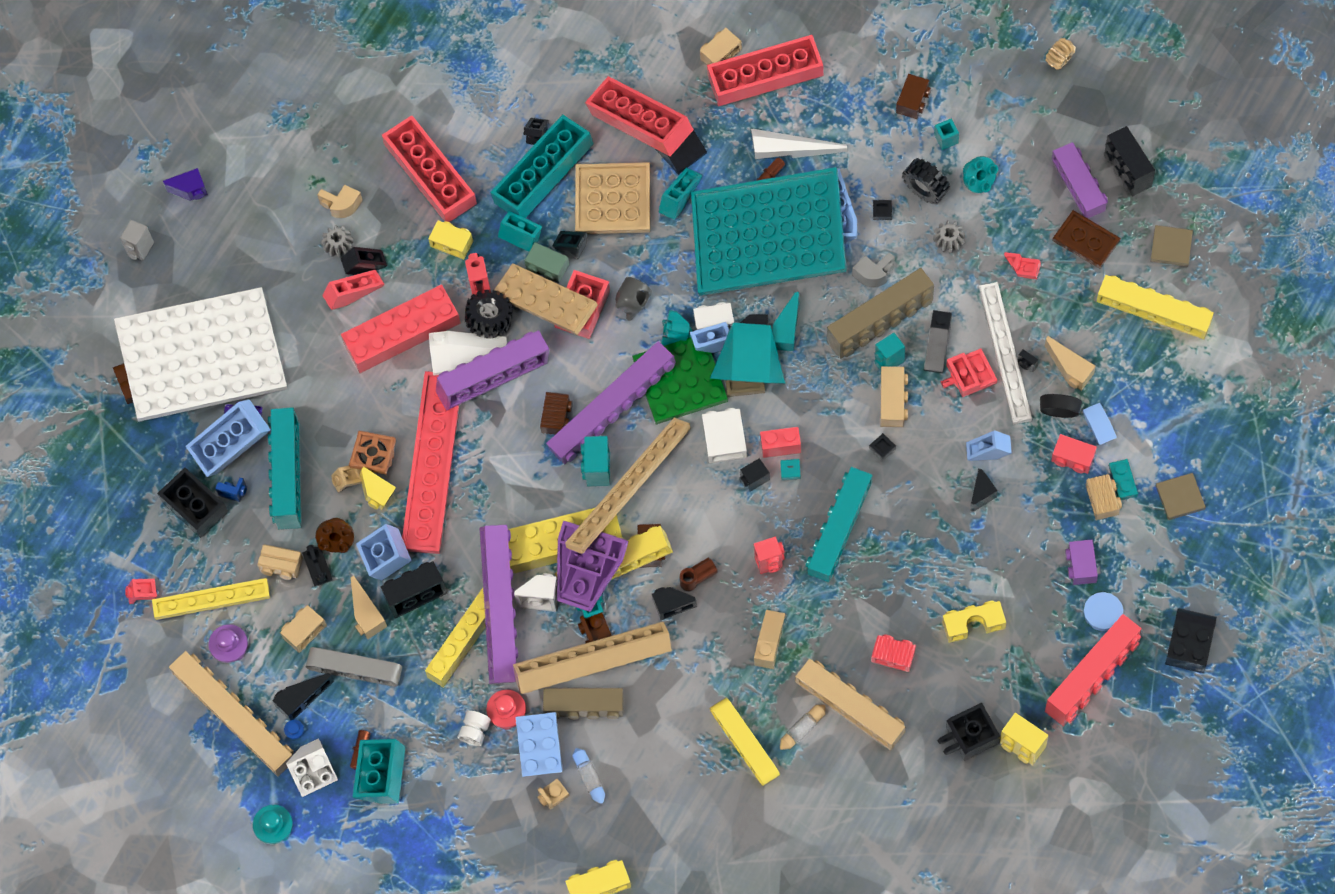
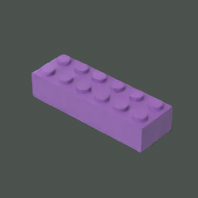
(492, 369)

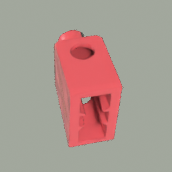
(477, 271)

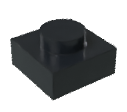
(882, 209)
(1027, 361)
(882, 446)

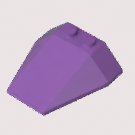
(586, 575)

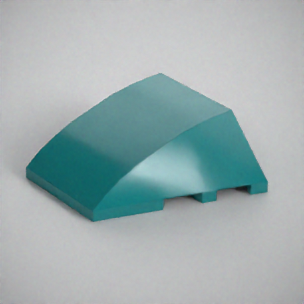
(749, 355)

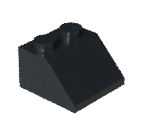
(686, 154)

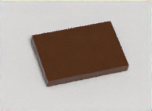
(1086, 239)

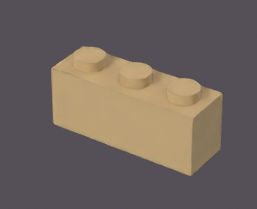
(893, 397)

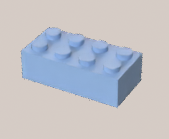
(228, 438)

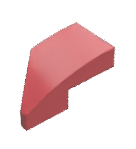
(1023, 267)

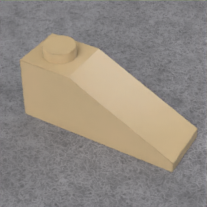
(1072, 366)
(366, 614)
(769, 639)

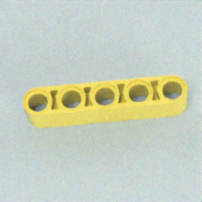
(744, 741)

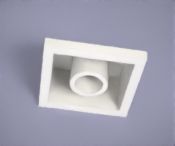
(538, 593)

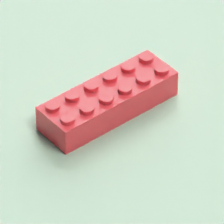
(765, 70)
(639, 116)
(429, 169)
(400, 328)
(1093, 670)

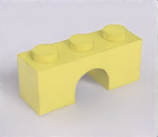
(988, 614)

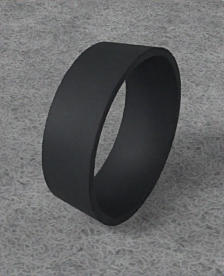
(1060, 405)

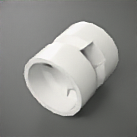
(474, 727)

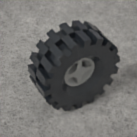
(925, 181)
(488, 314)

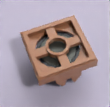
(371, 452)

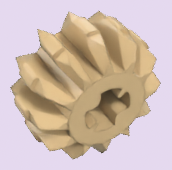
(1060, 53)

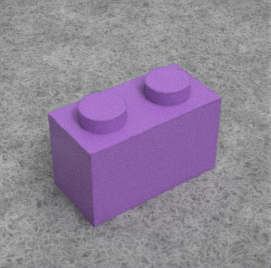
(1082, 562)

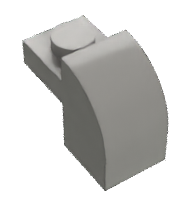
(873, 274)

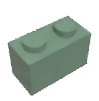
(546, 262)

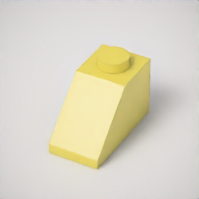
(375, 489)

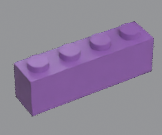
(1079, 180)

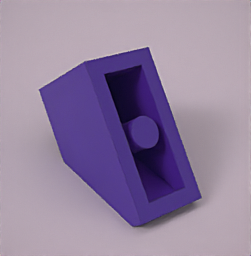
(186, 185)

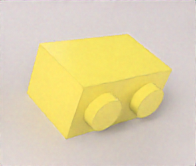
(451, 239)

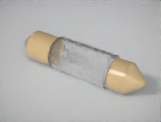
(802, 727)

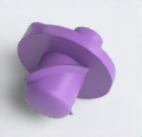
(228, 643)

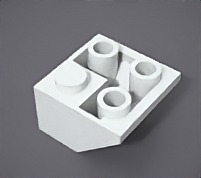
(311, 768)

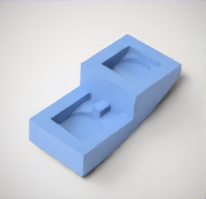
(1099, 423)

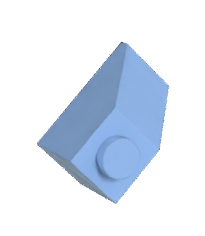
(710, 338)
(989, 447)

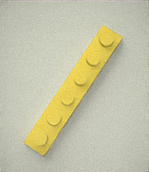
(211, 599)

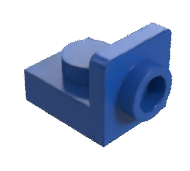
(231, 492)

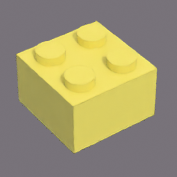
(1023, 739)

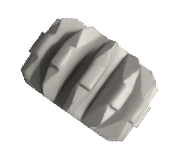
(947, 242)
(333, 247)

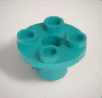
(979, 174)
(272, 824)

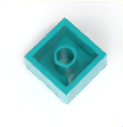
(595, 461)

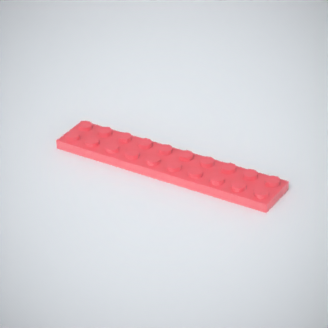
(430, 471)

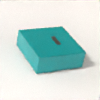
(790, 469)

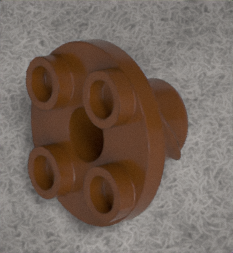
(334, 535)

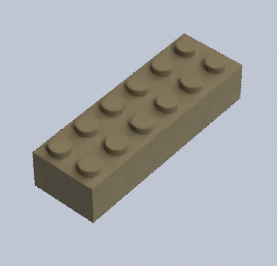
(880, 313)

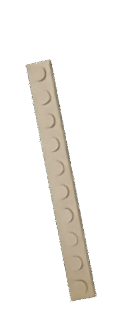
(627, 486)

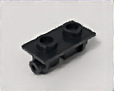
(317, 565)

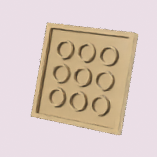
(612, 198)

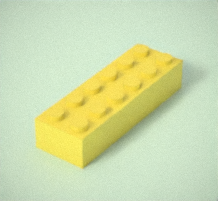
(537, 542)

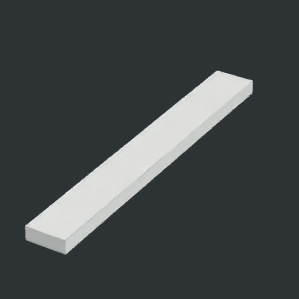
(1005, 353)

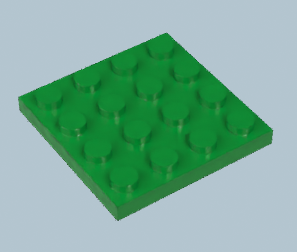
(686, 386)

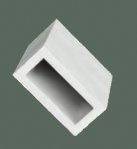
(724, 435)

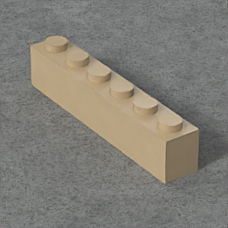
(850, 704)

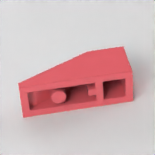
(352, 288)

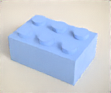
(539, 744)

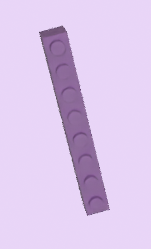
(612, 402)
(498, 603)

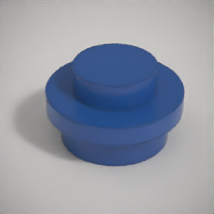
(294, 729)

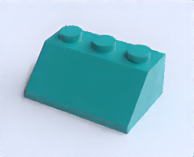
(379, 771)

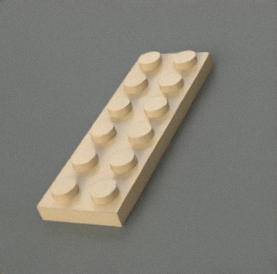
(546, 299)

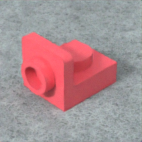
(141, 590)

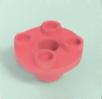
(504, 707)

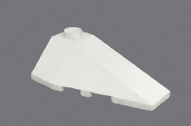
(453, 348)

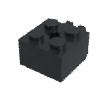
(959, 729)

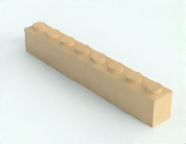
(592, 657)
(231, 712)

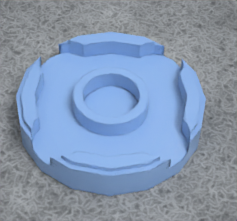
(1102, 610)

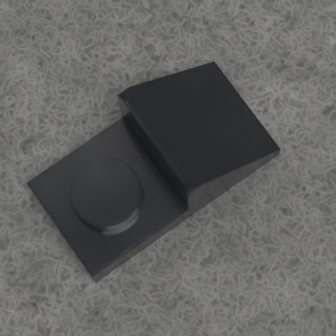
(535, 129)
(571, 241)

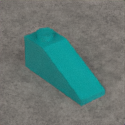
(679, 193)
(785, 325)

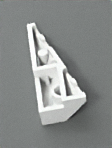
(773, 144)

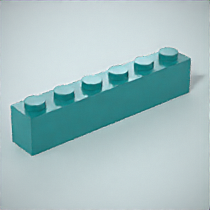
(839, 525)

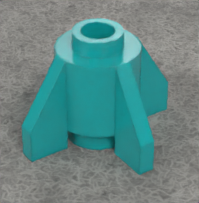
(675, 329)

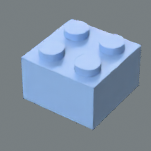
(383, 552)

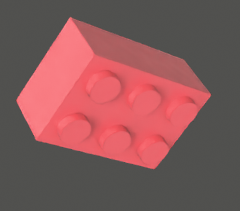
(592, 288)

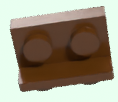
(594, 627)

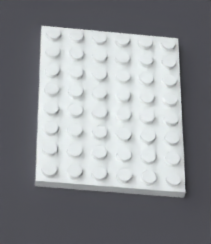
(200, 354)

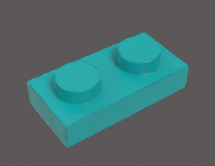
(1124, 479)

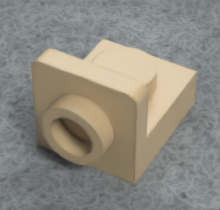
(345, 477)
(552, 794)

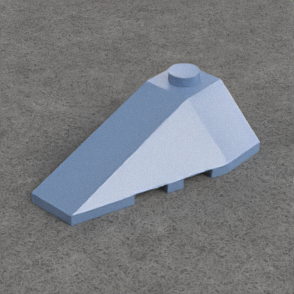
(848, 216)

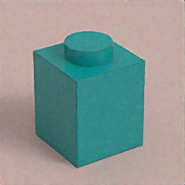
(946, 134)

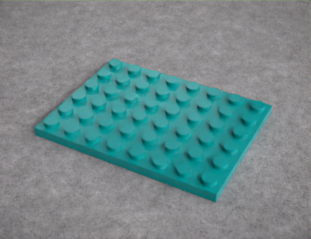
(768, 231)

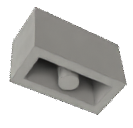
(137, 240)

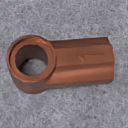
(698, 573)

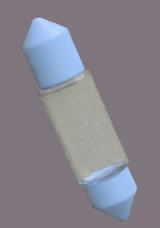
(589, 775)

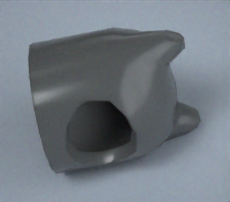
(631, 297)

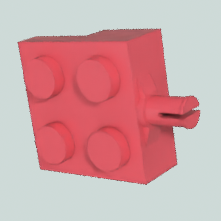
(969, 373)

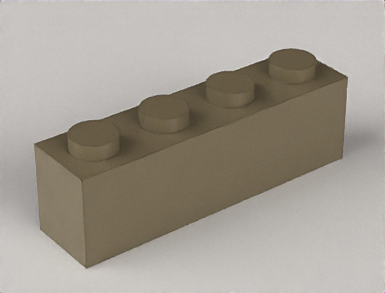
(584, 702)

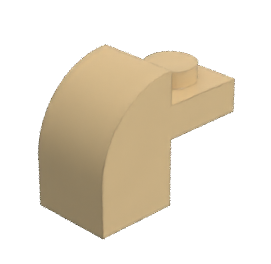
(342, 205)

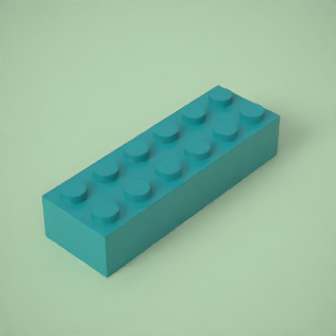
(542, 167)
(285, 468)

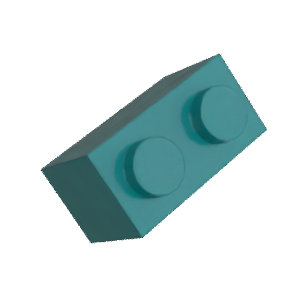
(519, 231)
(889, 352)

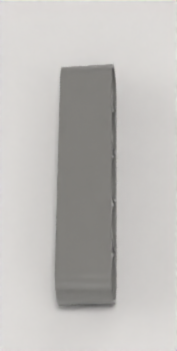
(354, 666)

